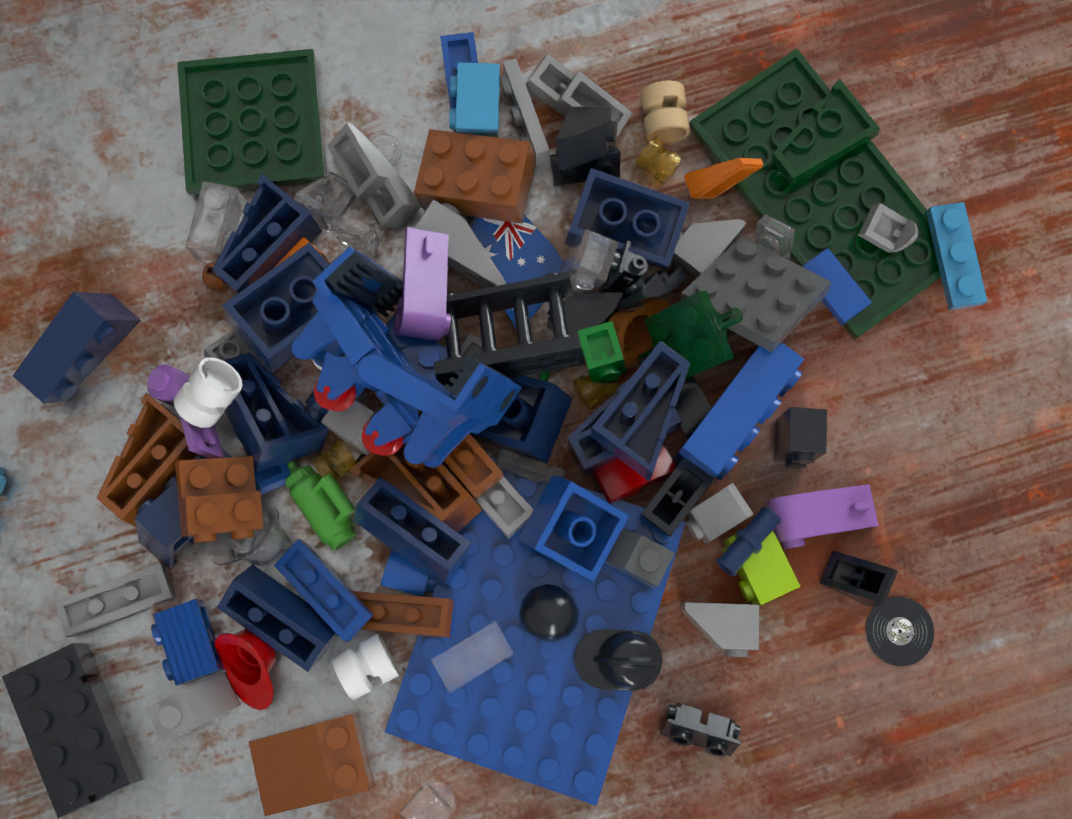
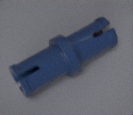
(748, 541)

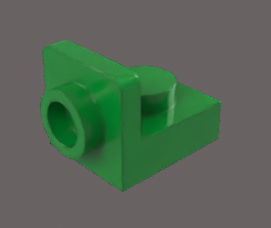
(602, 352)

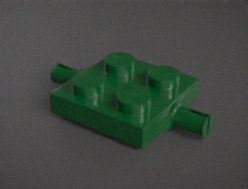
(694, 332)

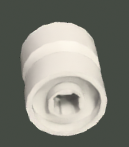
(208, 392)
(365, 666)

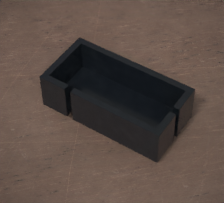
(72, 729)

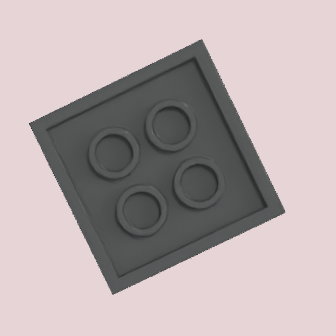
(764, 287)

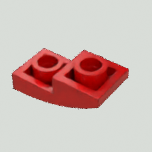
(621, 481)

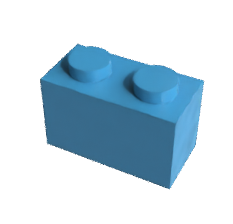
(477, 99)

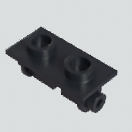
(608, 164)
(623, 270)
(717, 736)

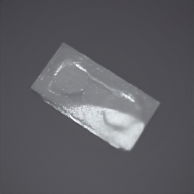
(472, 657)

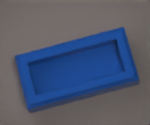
(845, 296)

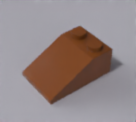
(311, 764)

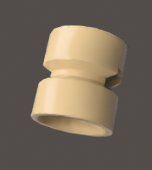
(664, 107)

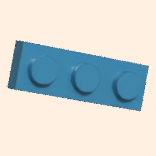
(956, 256)

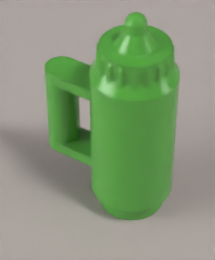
(322, 505)

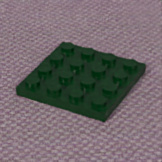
(251, 120)

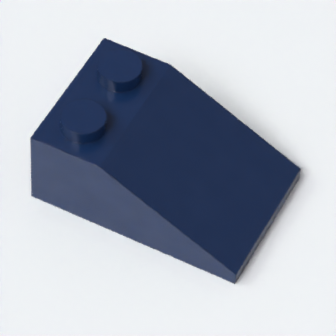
(630, 214)
(277, 307)
(530, 421)

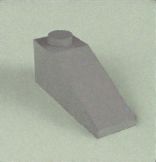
(464, 249)

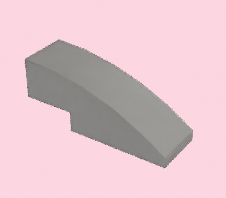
(563, 89)
(373, 178)

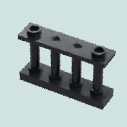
(527, 356)

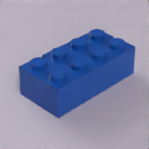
(745, 402)

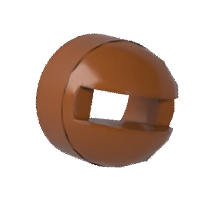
(211, 281)

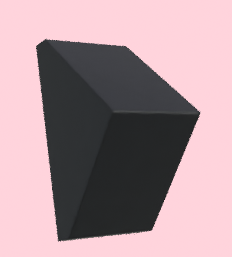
(676, 497)
(858, 579)

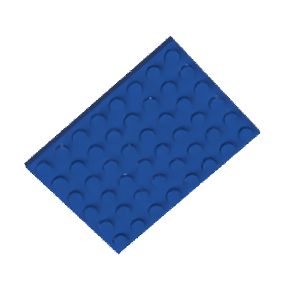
(533, 708)

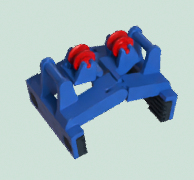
(349, 324)

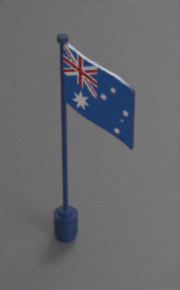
(518, 254)

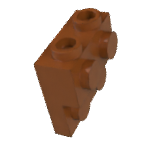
(218, 498)

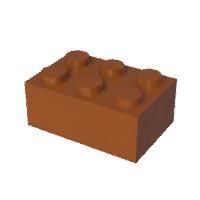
(476, 174)

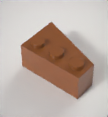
(145, 461)
(429, 487)

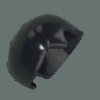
(549, 613)

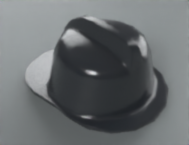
(618, 659)

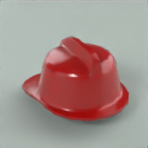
(248, 666)

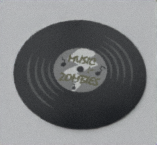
(900, 631)

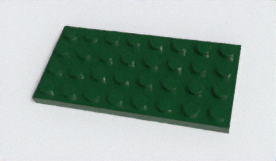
(828, 204)

